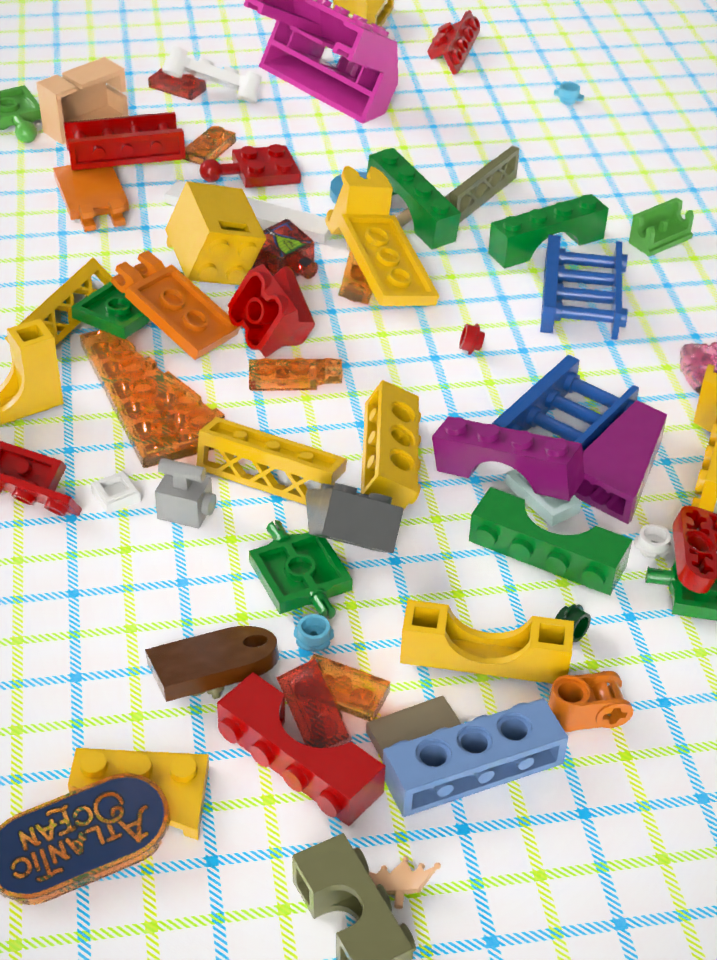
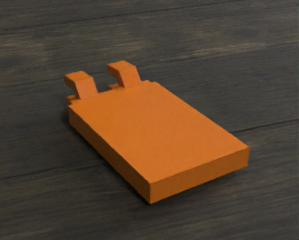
(92, 194)
(174, 305)

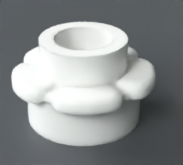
(653, 541)

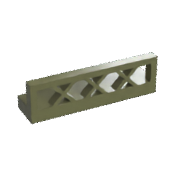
(485, 183)

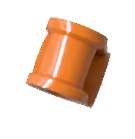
(587, 699)

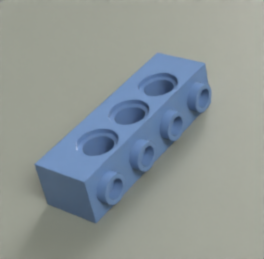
(473, 756)

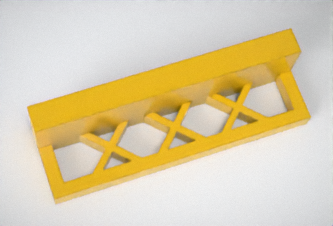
(65, 292)
(266, 451)

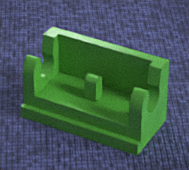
(661, 227)

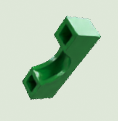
(432, 214)
(518, 236)
(588, 558)

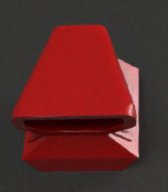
(271, 310)

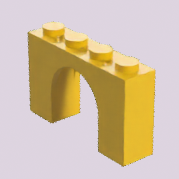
(34, 373)

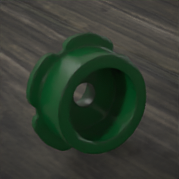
(579, 616)

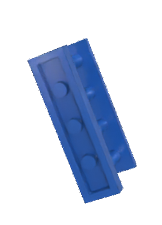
(555, 292)
(550, 394)

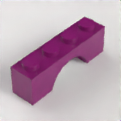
(548, 463)

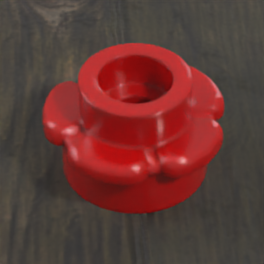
(471, 338)

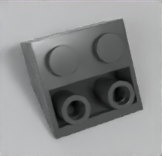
(353, 517)

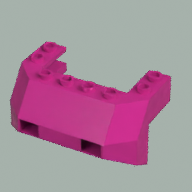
(368, 62)

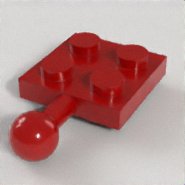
(256, 166)

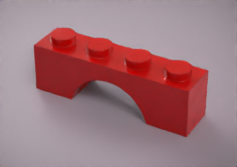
(337, 778)

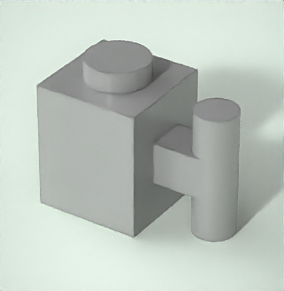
(184, 494)

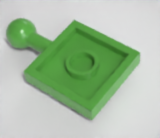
(19, 109)

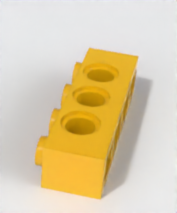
(391, 444)

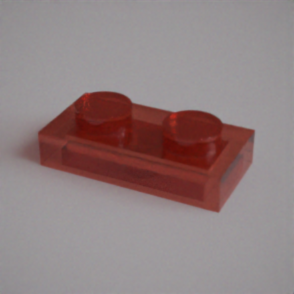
(186, 87)
(314, 706)

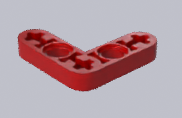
(697, 530)

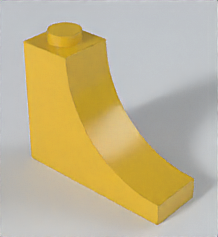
(373, 10)

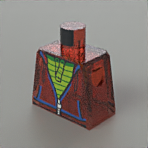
(287, 247)

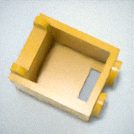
(214, 233)

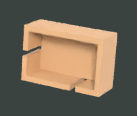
(82, 96)

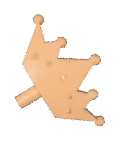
(403, 879)

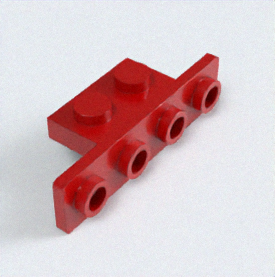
(455, 41)
(34, 478)

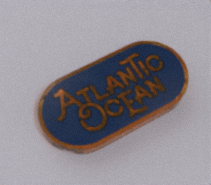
(81, 837)

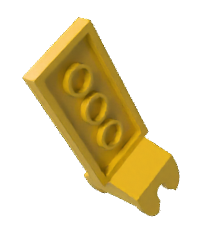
(379, 241)
(707, 419)

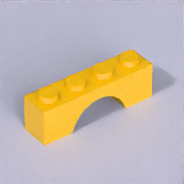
(440, 640)

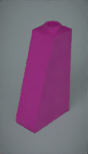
(621, 461)

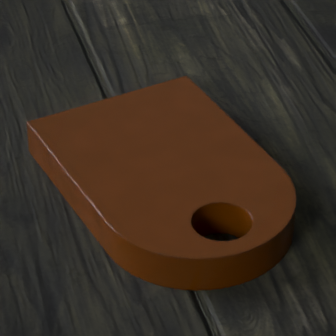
(211, 660)

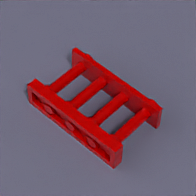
(124, 140)

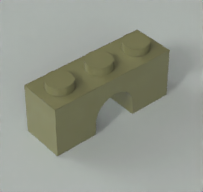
(338, 879)

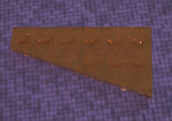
(152, 406)

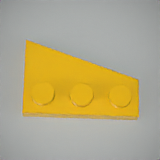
(177, 774)

